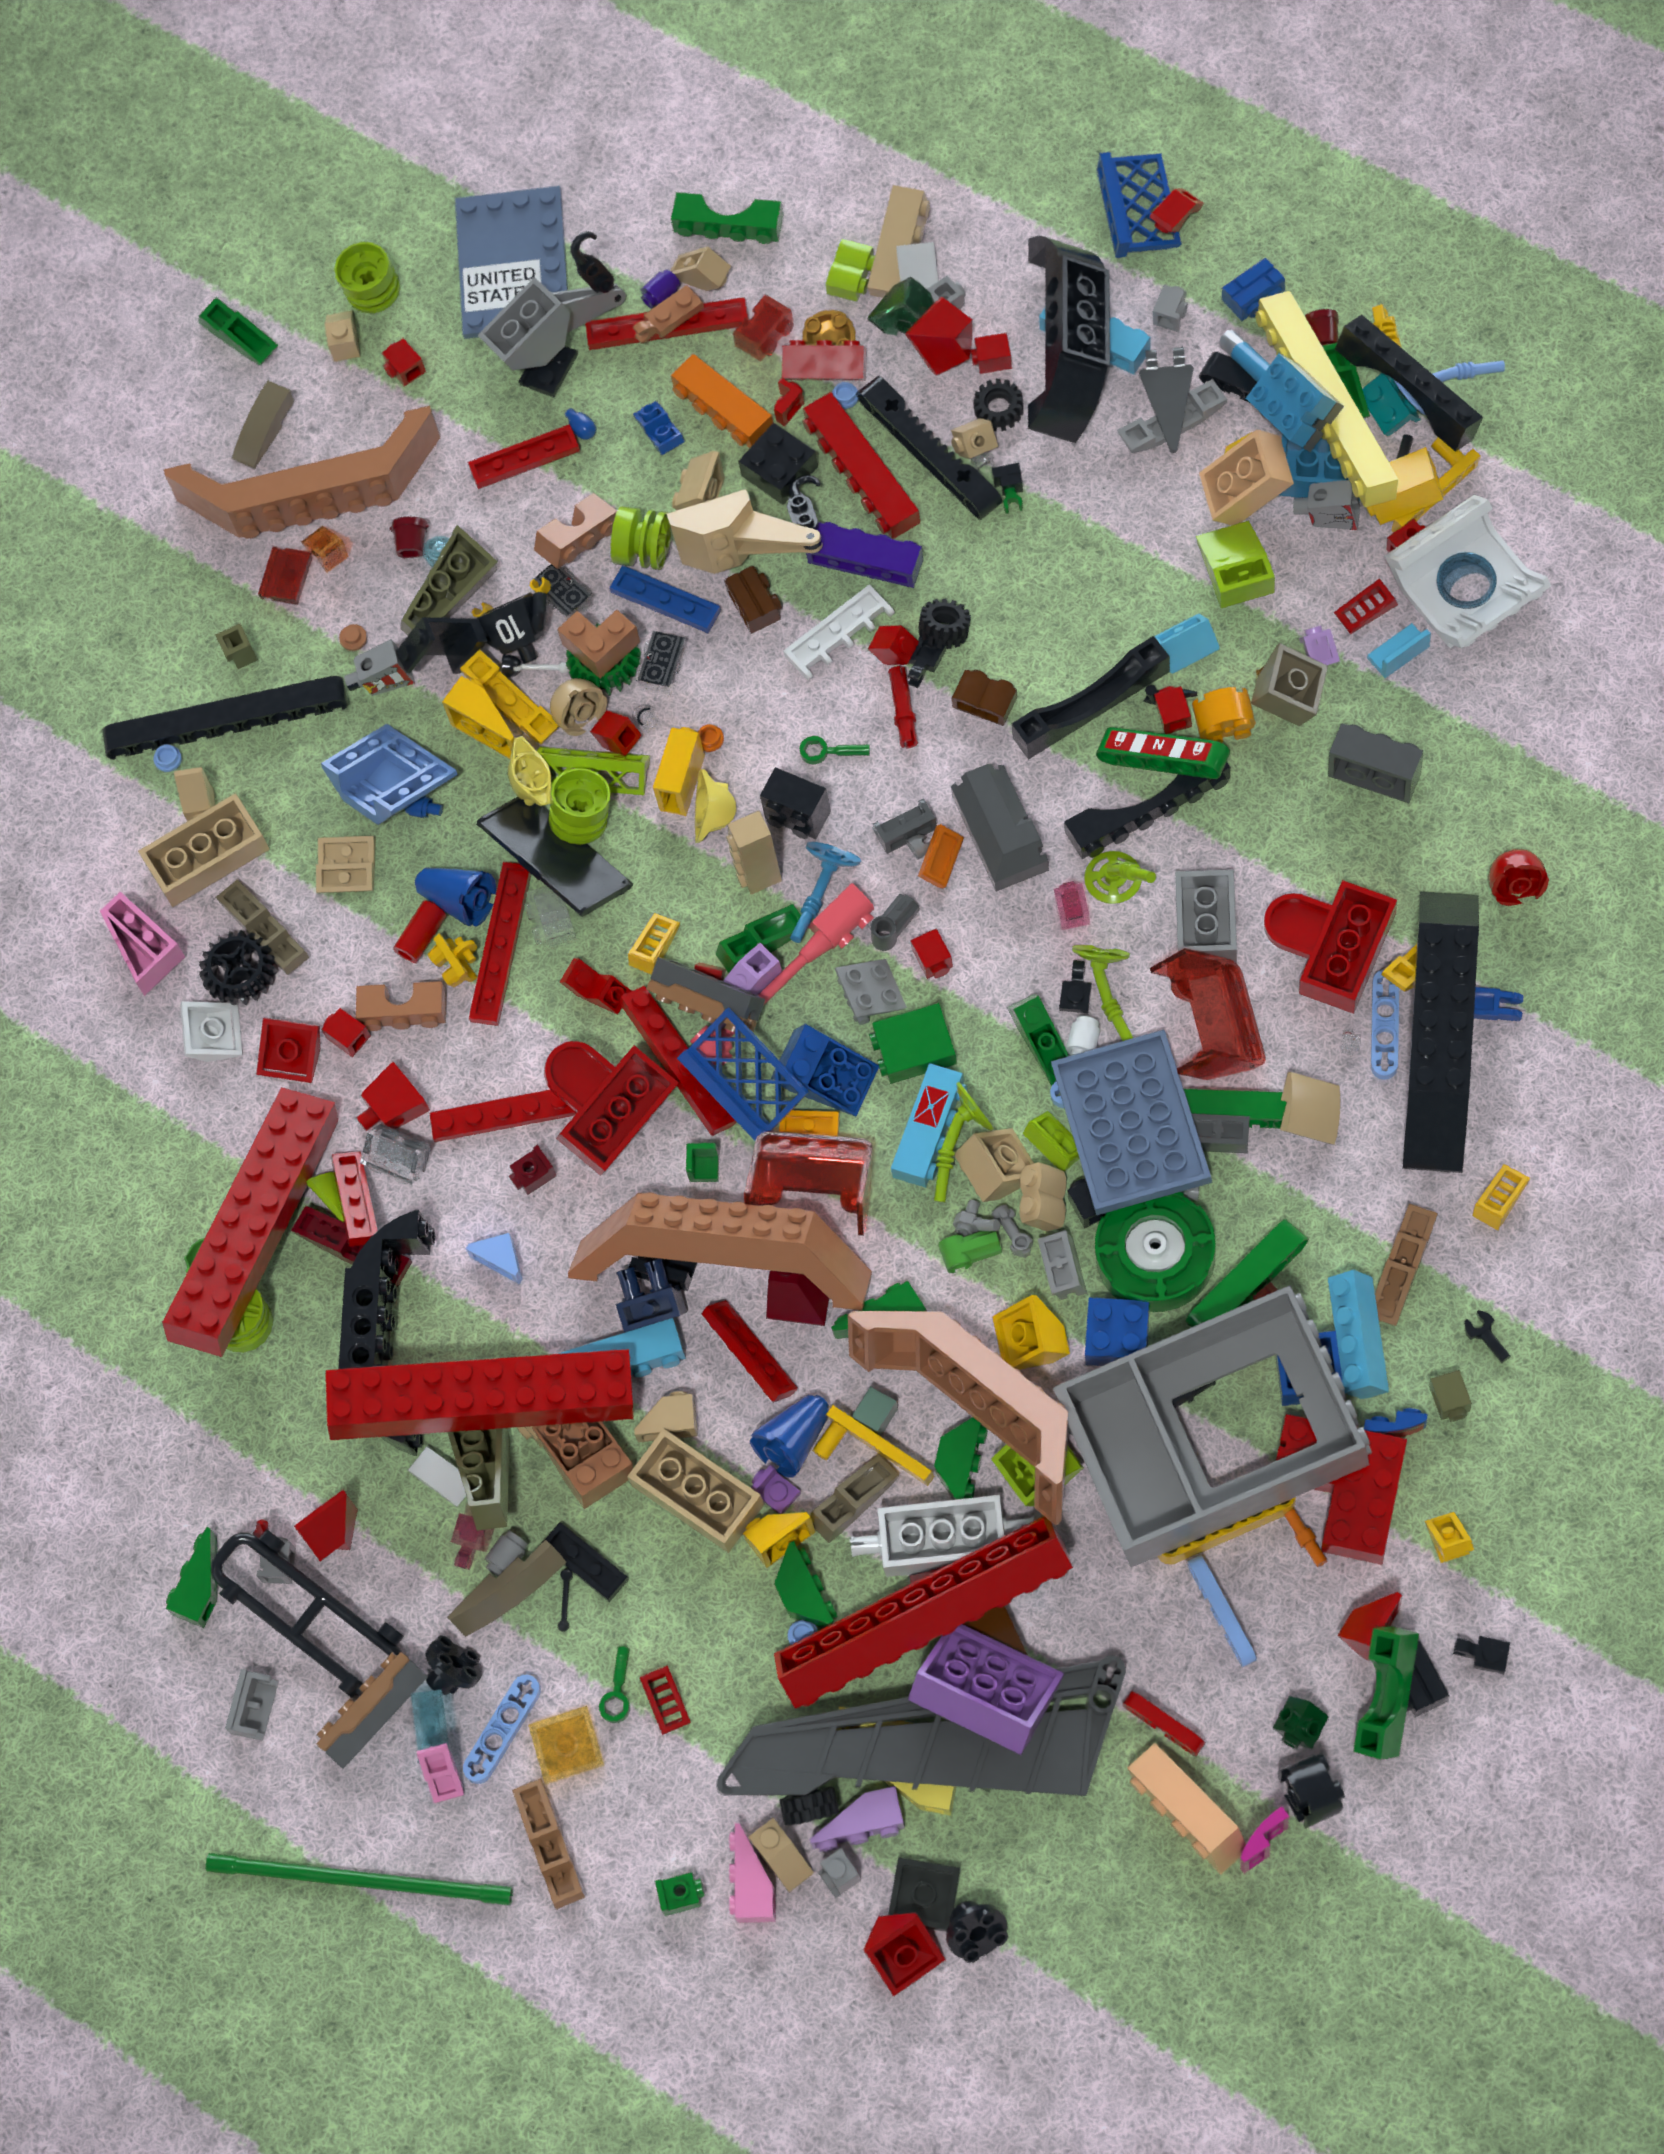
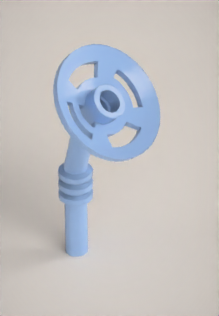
(1459, 371)

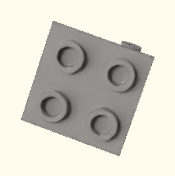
(870, 989)

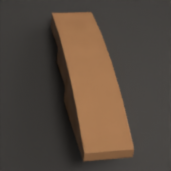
(1403, 1263)
(548, 1844)

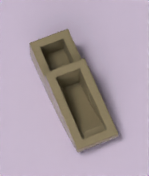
(262, 424)
(853, 1498)

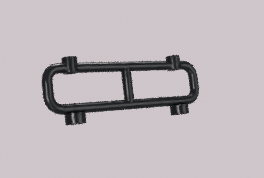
(268, 1547)

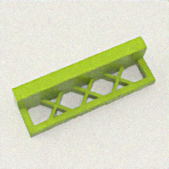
(600, 761)

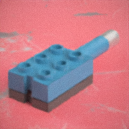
(1285, 393)

